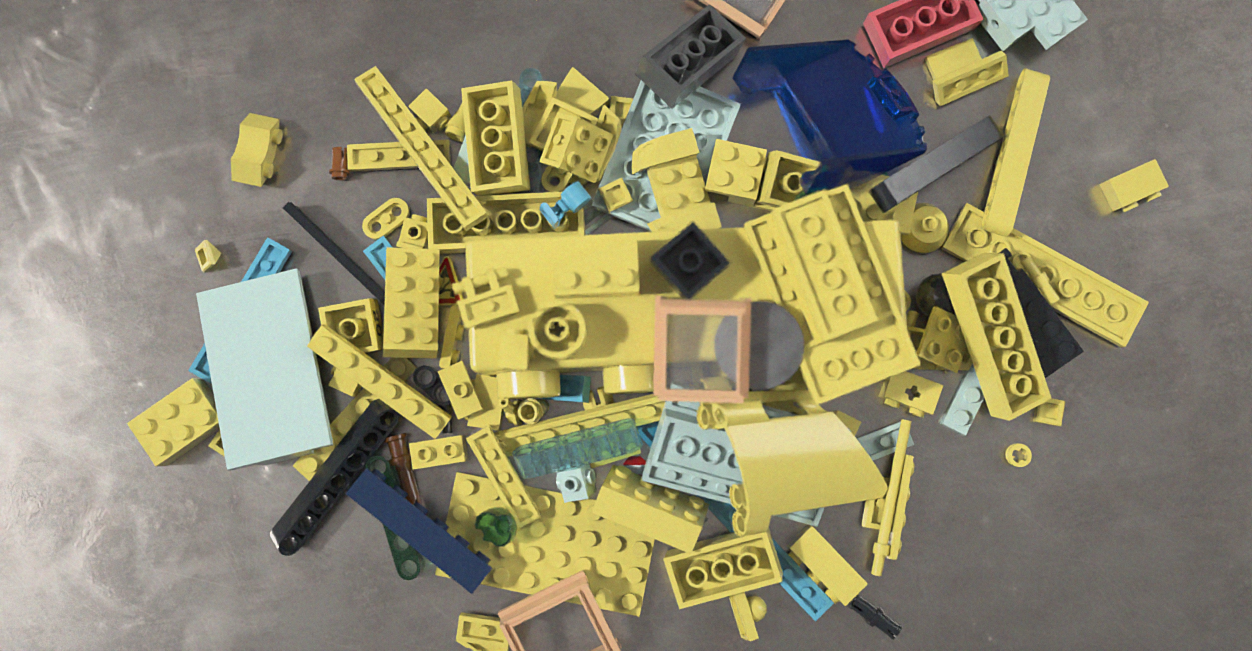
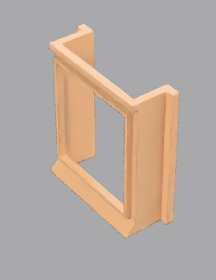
(551, 596)

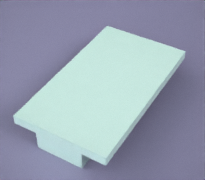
(263, 370)
(701, 459)

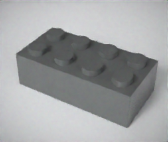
(690, 56)

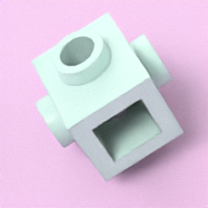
(576, 483)

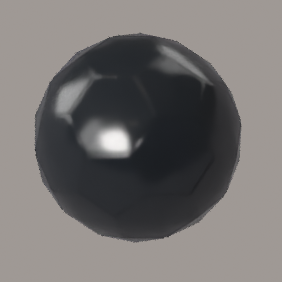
(934, 293)

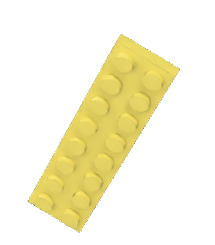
(1082, 293)

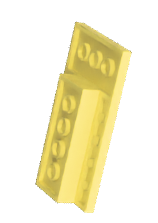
(835, 289)

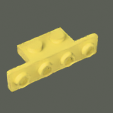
(874, 509)

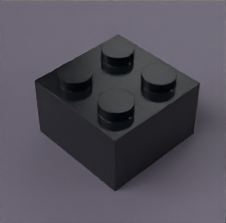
(689, 261)

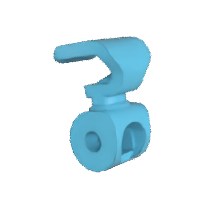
(572, 199)

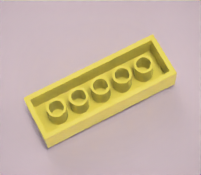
(508, 218)
(997, 335)

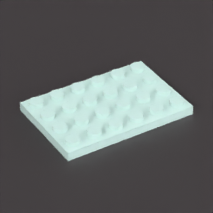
(649, 118)

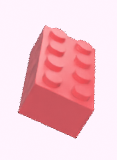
(918, 25)

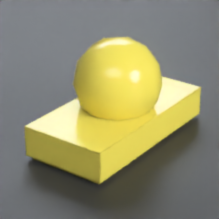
(746, 613)

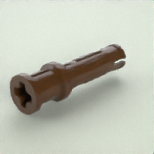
(401, 460)

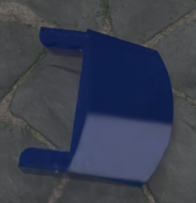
(844, 106)

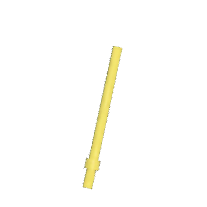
(881, 547)

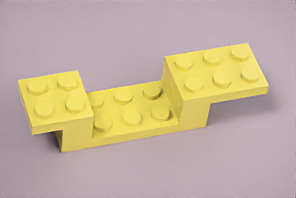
(738, 172)

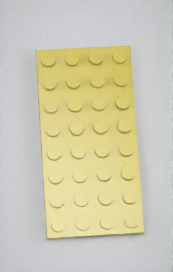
(555, 546)

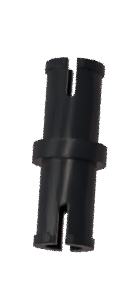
(875, 617)

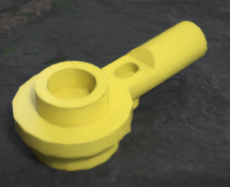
(511, 411)

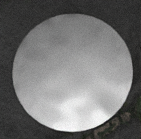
(774, 345)

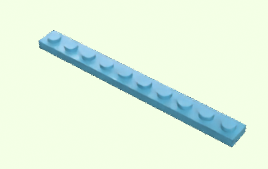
(794, 579)

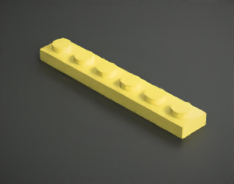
(379, 381)
(310, 464)

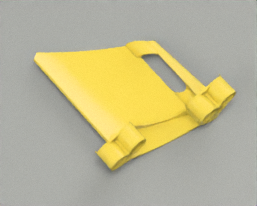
(790, 459)

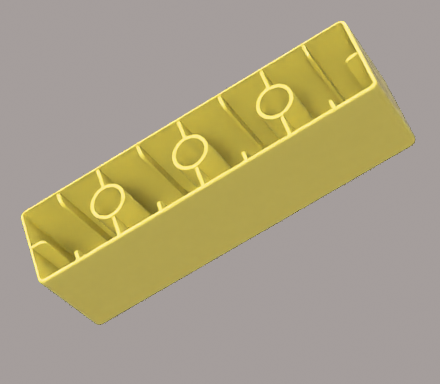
(619, 327)

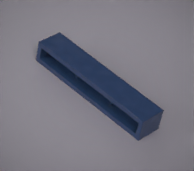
(420, 531)

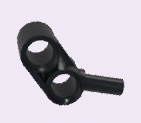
(433, 390)

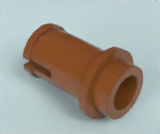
(339, 164)

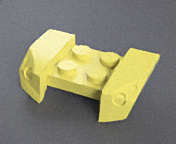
(541, 110)
(676, 182)

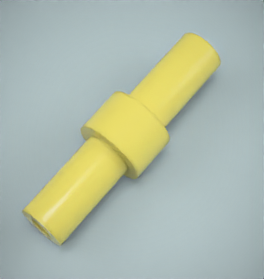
(1040, 280)

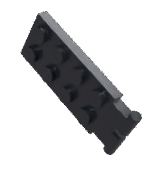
(1049, 335)

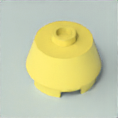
(927, 230)

